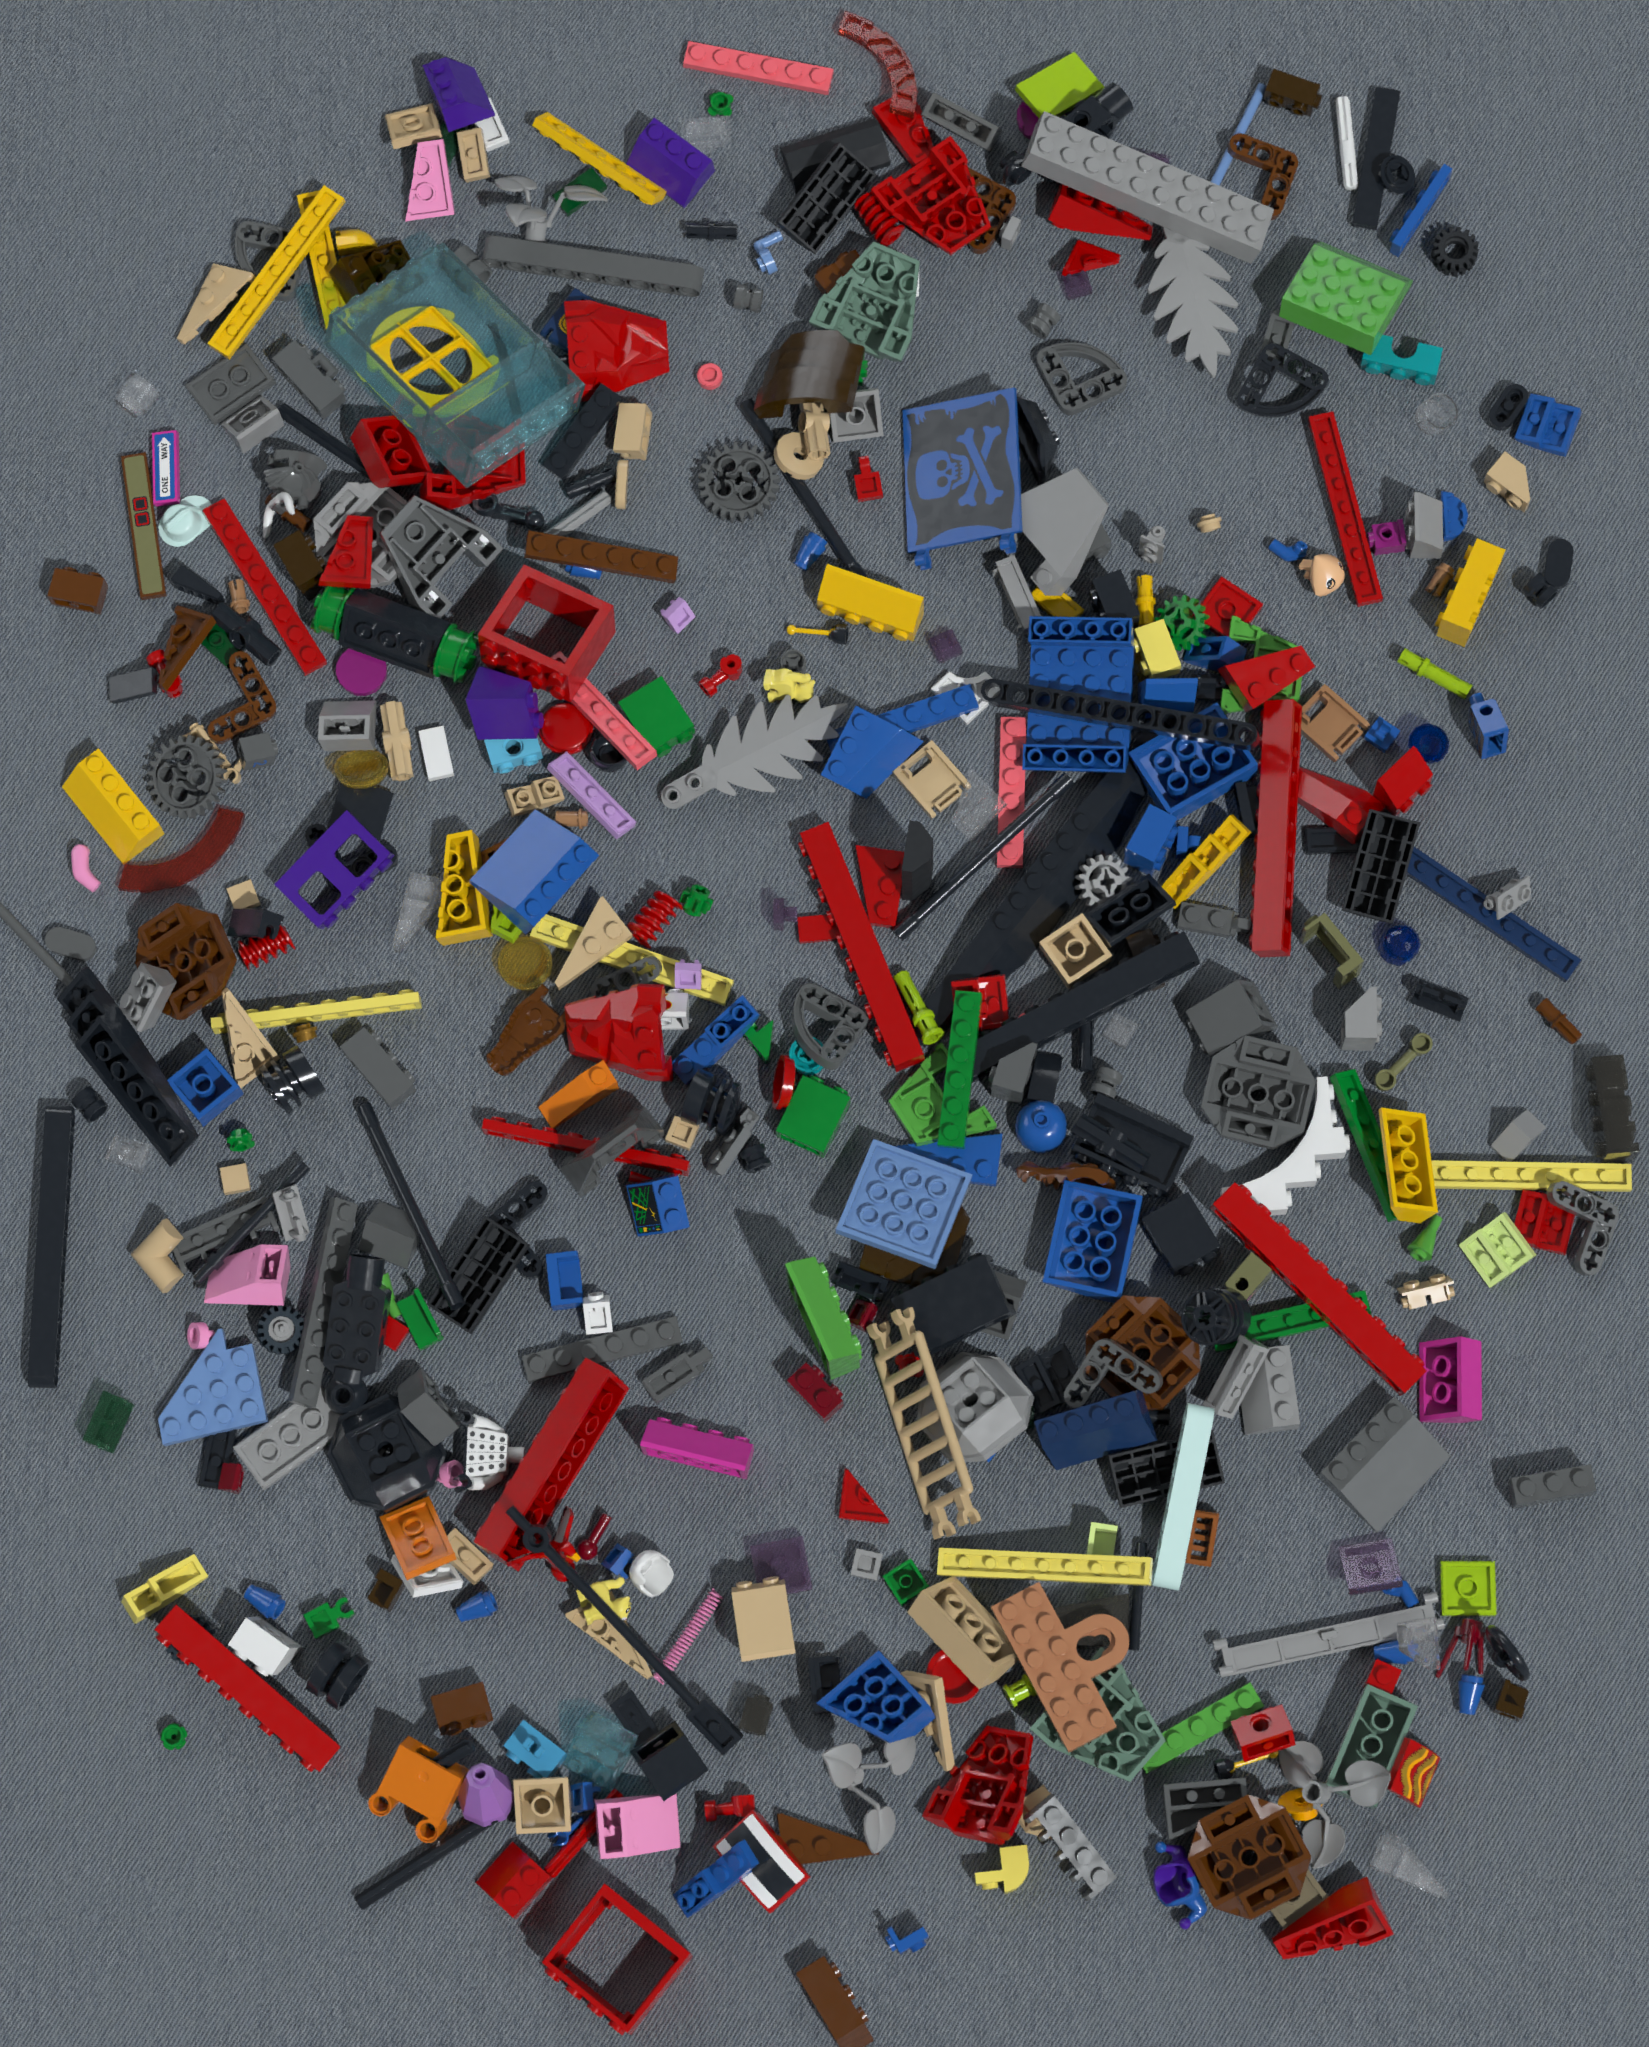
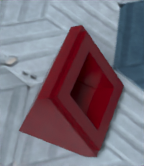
(862, 1314)
(231, 1477)

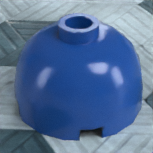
(1041, 1126)

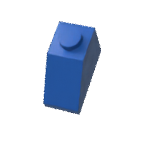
(1215, 653)

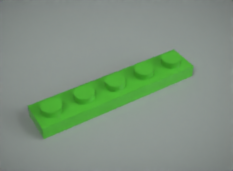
(1204, 1725)

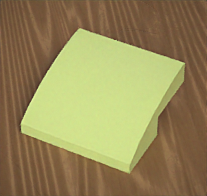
(1497, 1250)

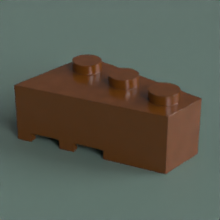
(835, 2003)

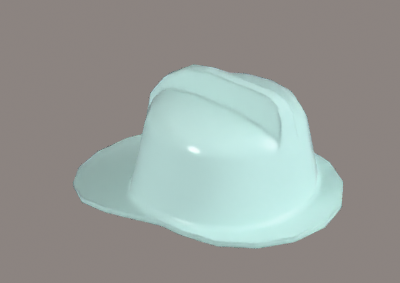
(184, 521)

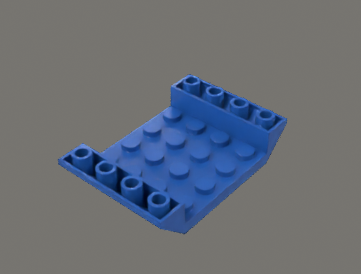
(1083, 658)

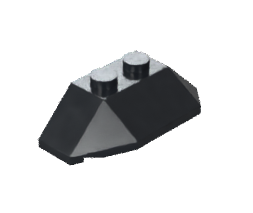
(1036, 439)

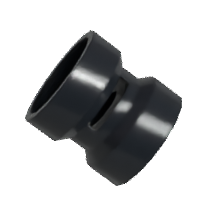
(1540, 590)
(89, 1103)

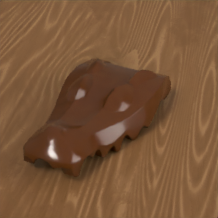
(528, 1031)
(1070, 1171)

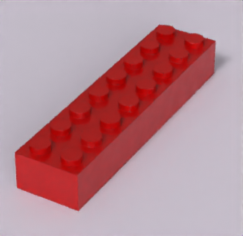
(553, 1459)

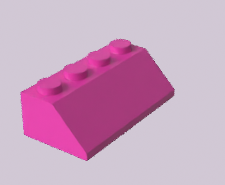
(697, 1448)

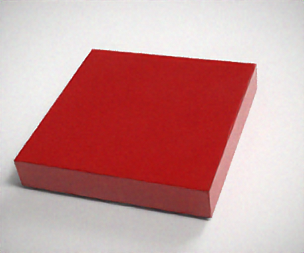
(1228, 601)

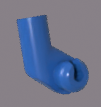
(1289, 553)
(1405, 1593)

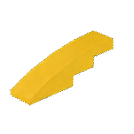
(1205, 860)

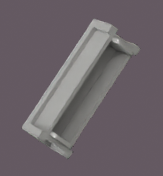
(1016, 592)
(1236, 1377)

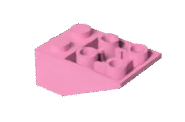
(251, 1277)
(636, 1825)

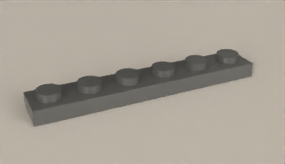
(602, 1349)

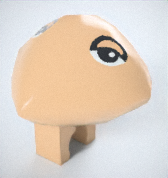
(1324, 572)

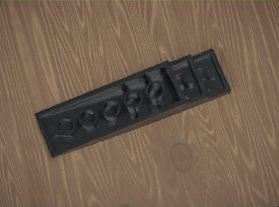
(126, 1066)

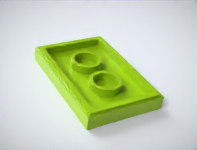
(1059, 86)

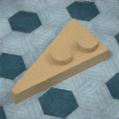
(598, 939)
(247, 1044)

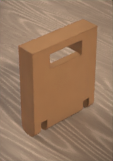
(1334, 726)

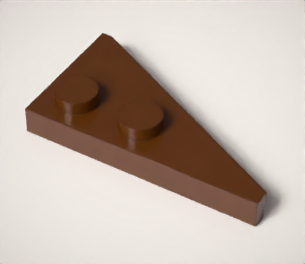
(184, 640)
(817, 1844)

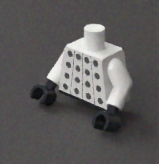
(485, 1453)

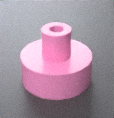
(199, 1335)
(448, 1471)

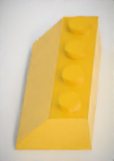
(870, 603)
(111, 807)
(1408, 1164)

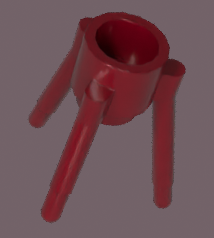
(1470, 1634)

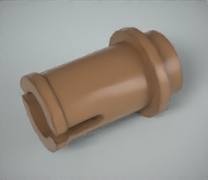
(1439, 580)
(238, 596)
(572, 818)

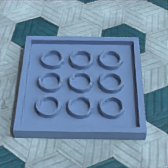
(904, 1204)

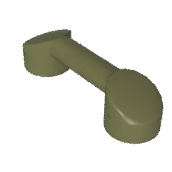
(1418, 1046)

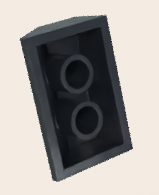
(1129, 910)

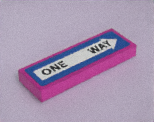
(166, 468)

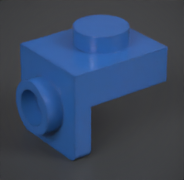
(913, 1941)

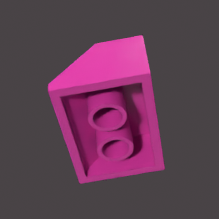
(1453, 1381)

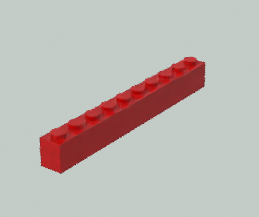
(1276, 828)
(862, 947)
(1318, 1289)

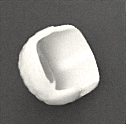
(651, 1573)

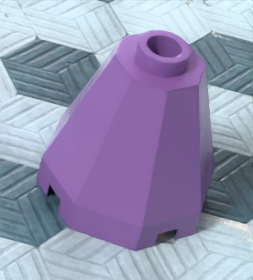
(485, 1795)

